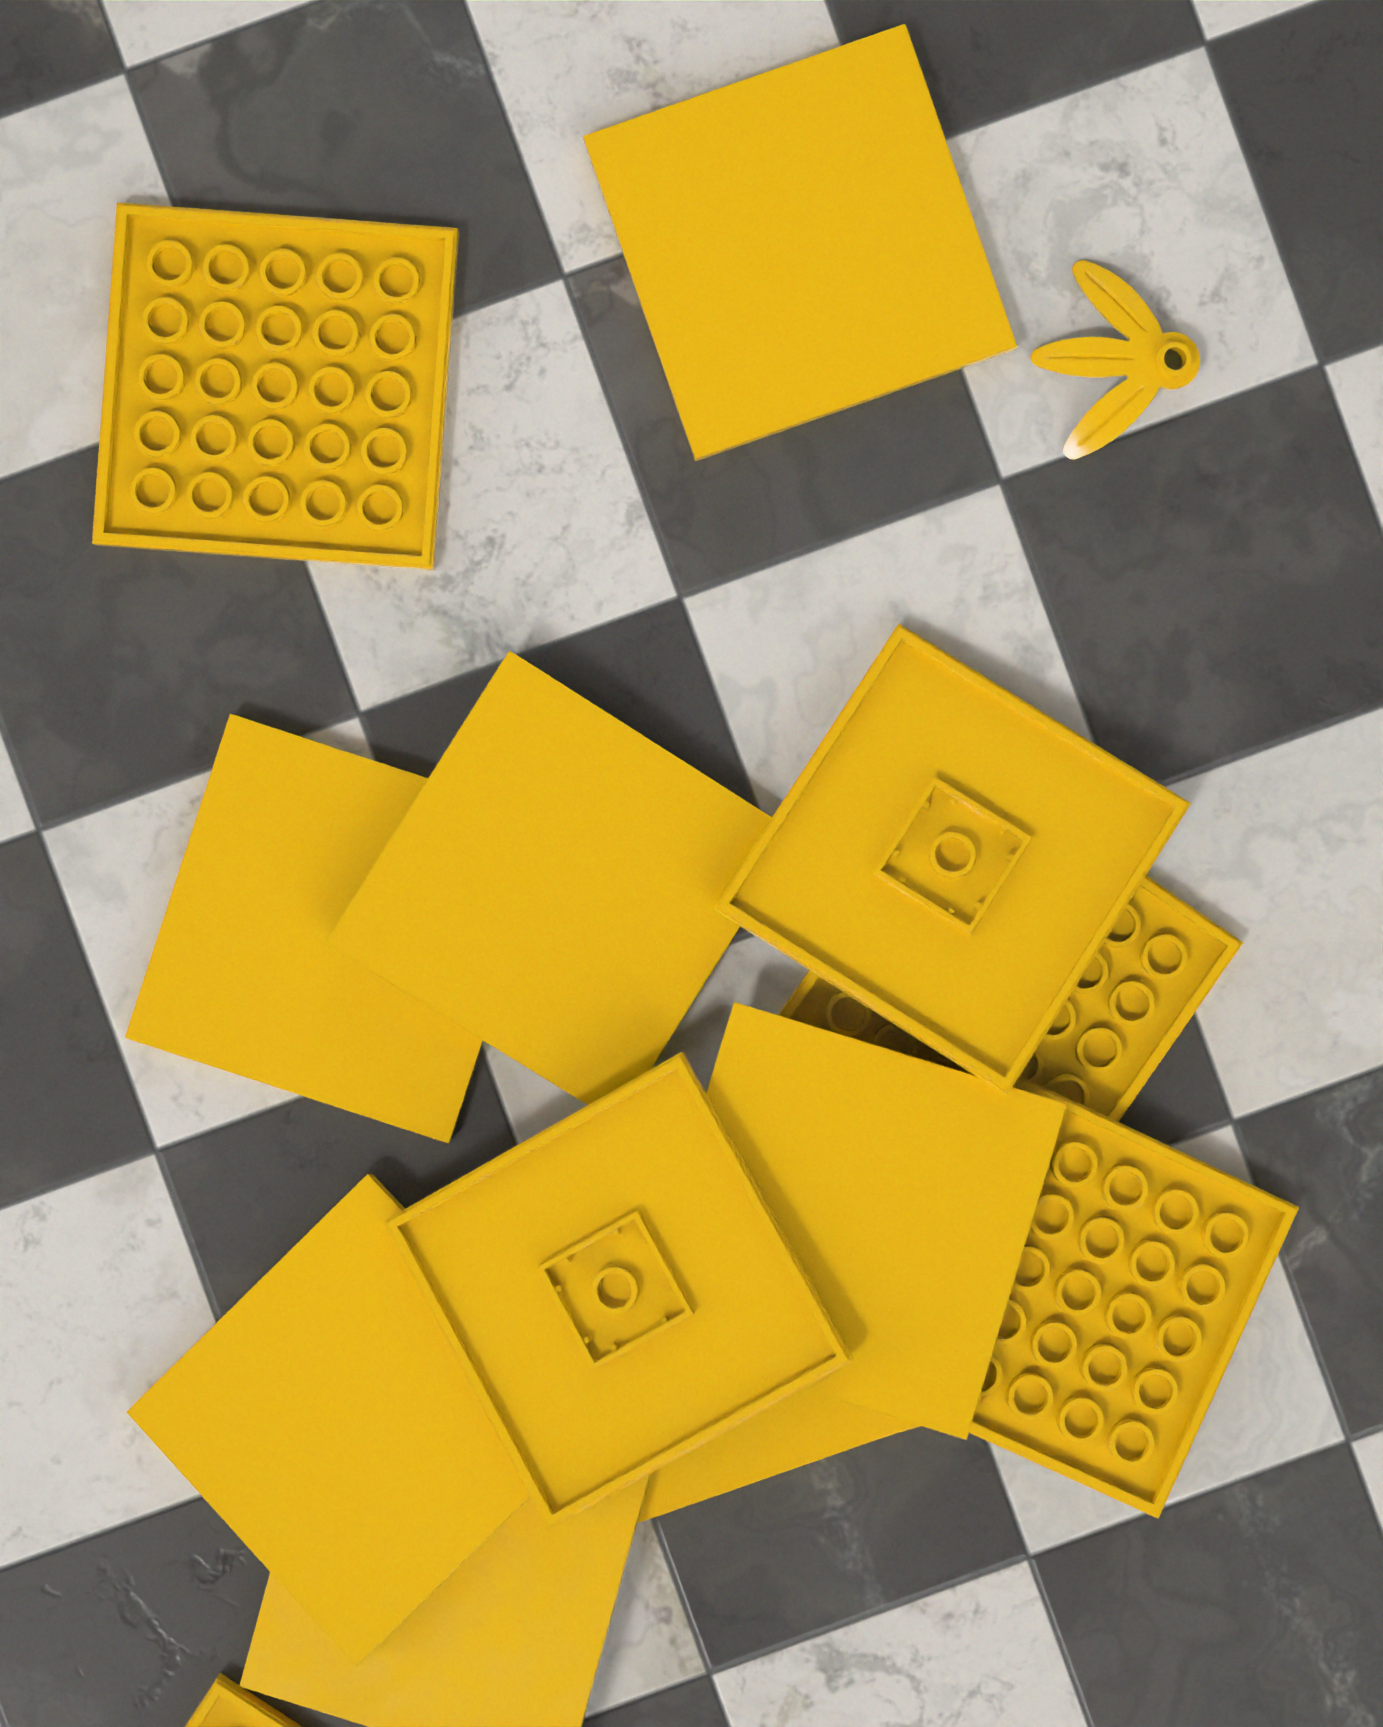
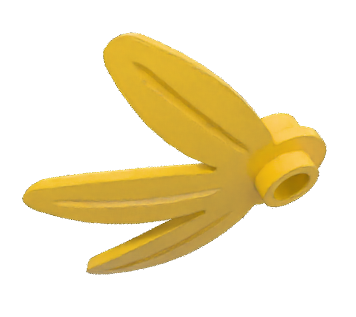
(1106, 357)

